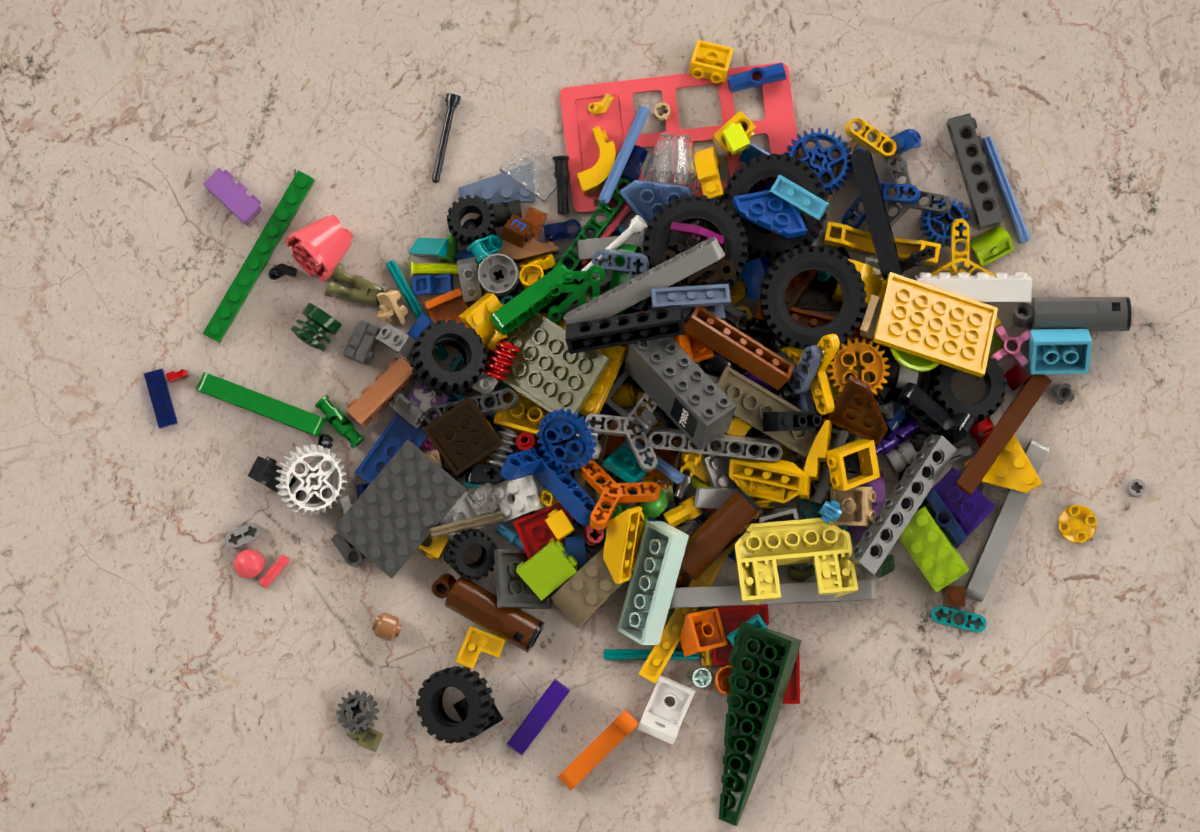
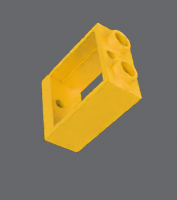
(867, 461)

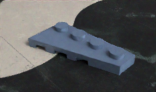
(496, 190)

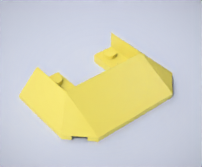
(794, 542)

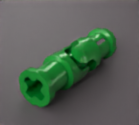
(341, 424)

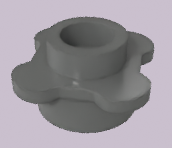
(1066, 388)

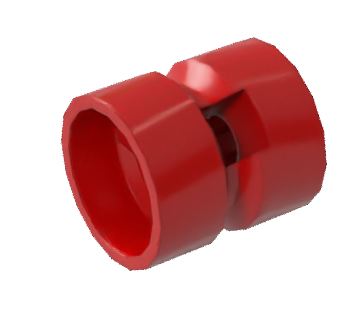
(978, 431)

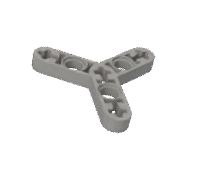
(623, 423)

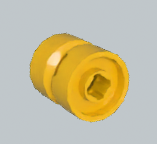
(530, 274)

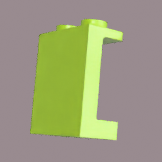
(548, 569)

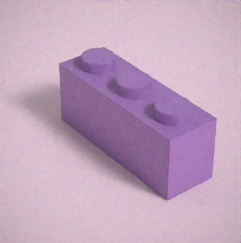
(233, 195)

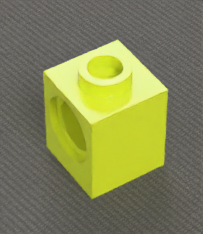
(735, 138)

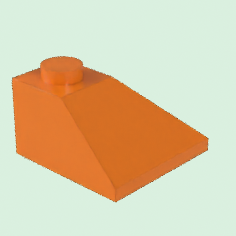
(702, 632)

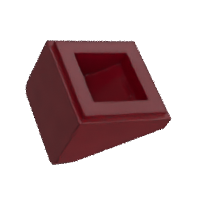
(1015, 377)

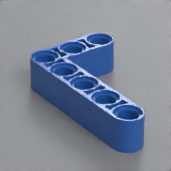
(554, 478)

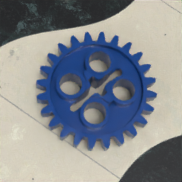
(560, 423)

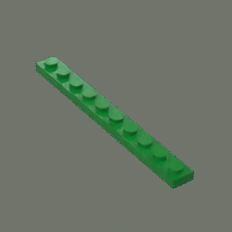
(259, 257)

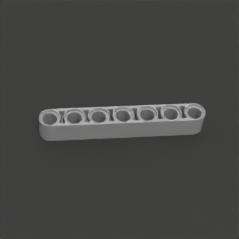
(589, 247)
(723, 448)

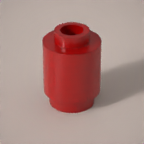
(526, 441)

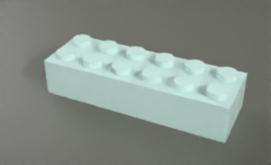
(652, 582)

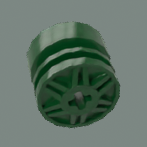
(316, 327)

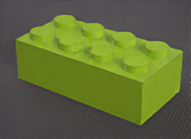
(932, 550)

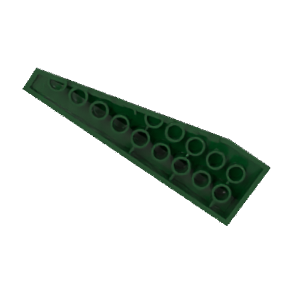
(757, 688)

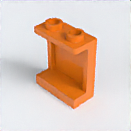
(447, 307)

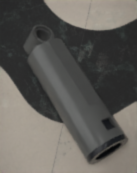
(1075, 313)

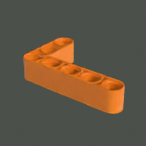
(598, 750)

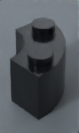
(265, 472)

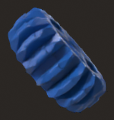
(943, 238)

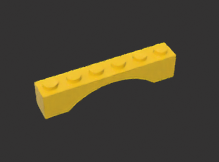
(858, 240)

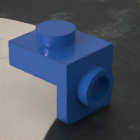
(906, 140)

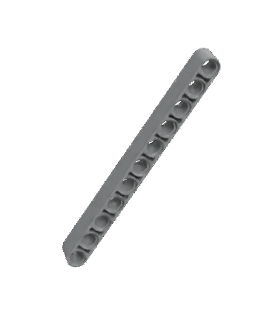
(790, 593)

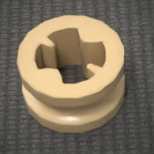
(665, 116)

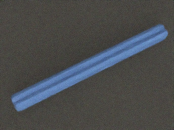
(624, 154)
(1005, 189)

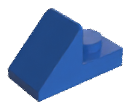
(576, 547)

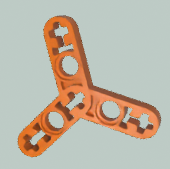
(613, 500)

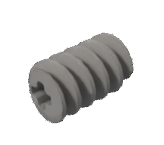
(501, 453)

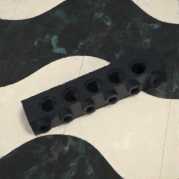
(625, 329)

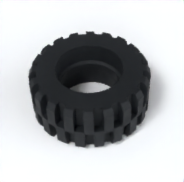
(458, 337)
(979, 411)
(432, 708)

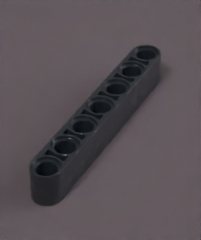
(876, 213)

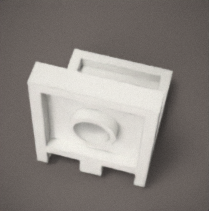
(526, 493)
(662, 719)

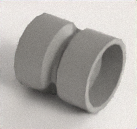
(901, 457)

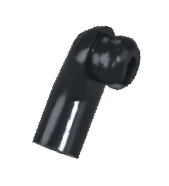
(281, 270)

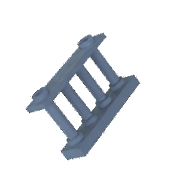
(706, 296)

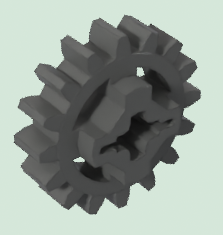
(356, 718)

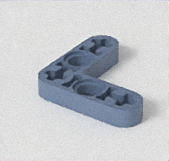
(630, 265)
(799, 379)

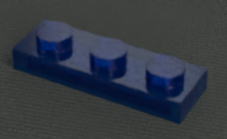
(161, 398)

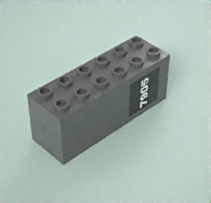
(680, 389)

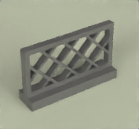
(824, 485)

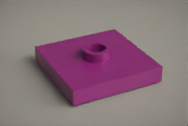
(696, 231)

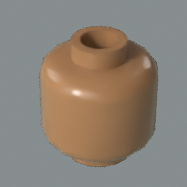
(386, 626)

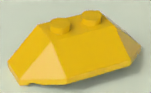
(767, 479)
(623, 543)

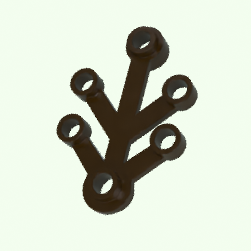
(718, 268)

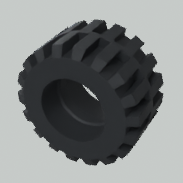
(466, 206)
(457, 550)

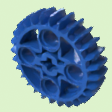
(814, 153)

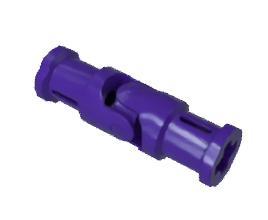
(899, 436)

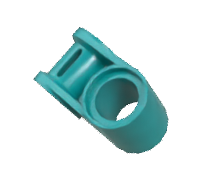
(484, 247)

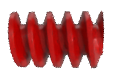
(501, 360)

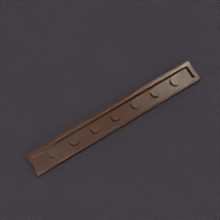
(1002, 433)

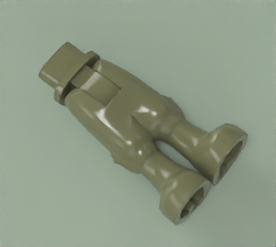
(361, 291)

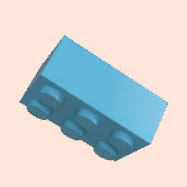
(1059, 351)

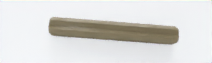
(466, 524)

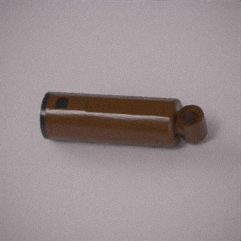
(717, 535)
(481, 608)

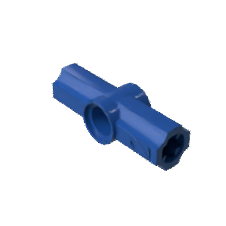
(768, 74)

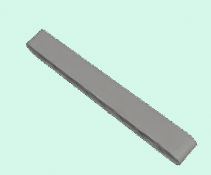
(640, 286)
(1002, 530)

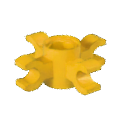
(690, 459)

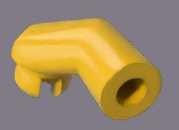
(602, 106)

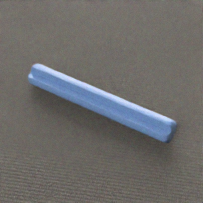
(661, 466)

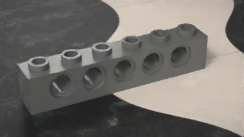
(983, 218)

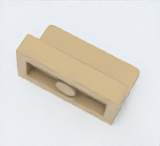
(870, 319)

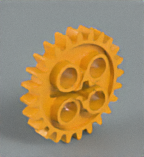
(876, 367)

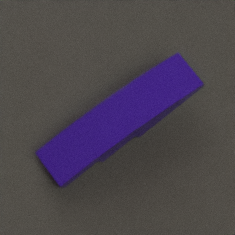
(538, 717)

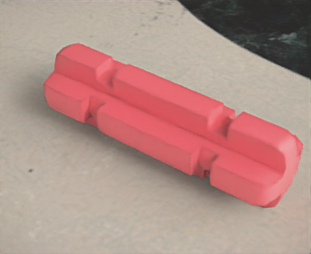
(274, 571)

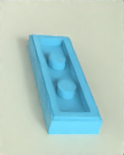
(799, 197)

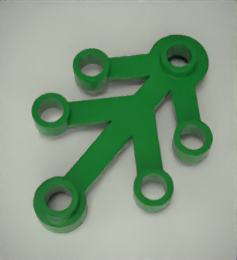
(576, 290)

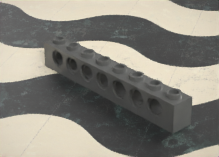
(911, 492)

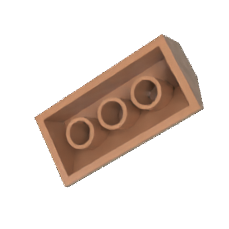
(376, 397)

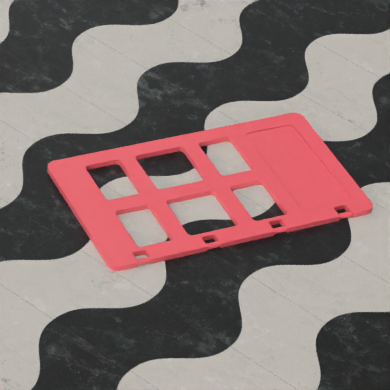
(617, 120)

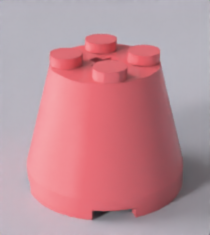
(320, 246)

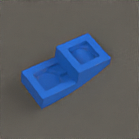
(432, 284)

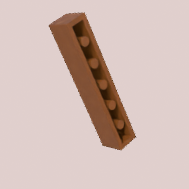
(738, 347)

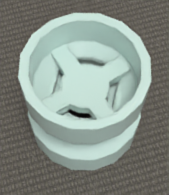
(701, 678)

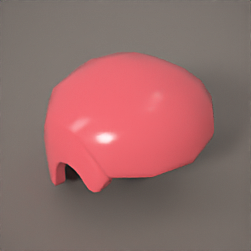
(249, 563)

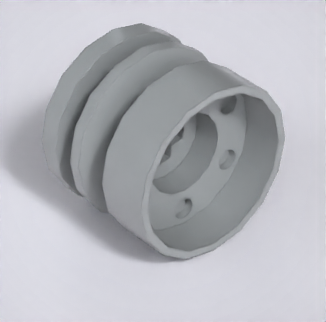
(494, 265)

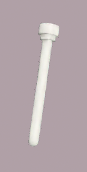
(637, 224)

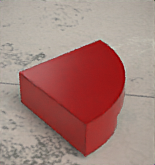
(173, 377)

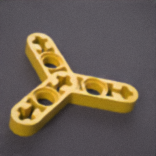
(957, 256)
(824, 403)

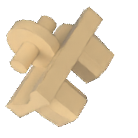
(390, 309)

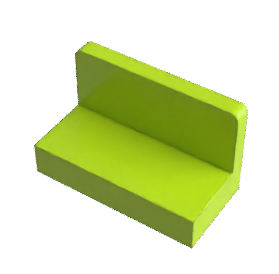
(991, 245)

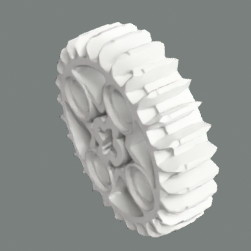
(304, 484)

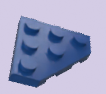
(771, 213)

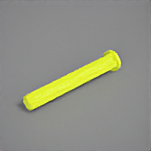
(434, 268)

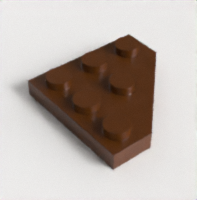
(858, 411)

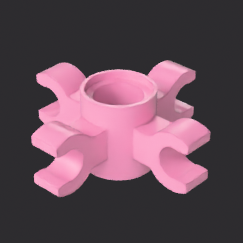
(1001, 333)

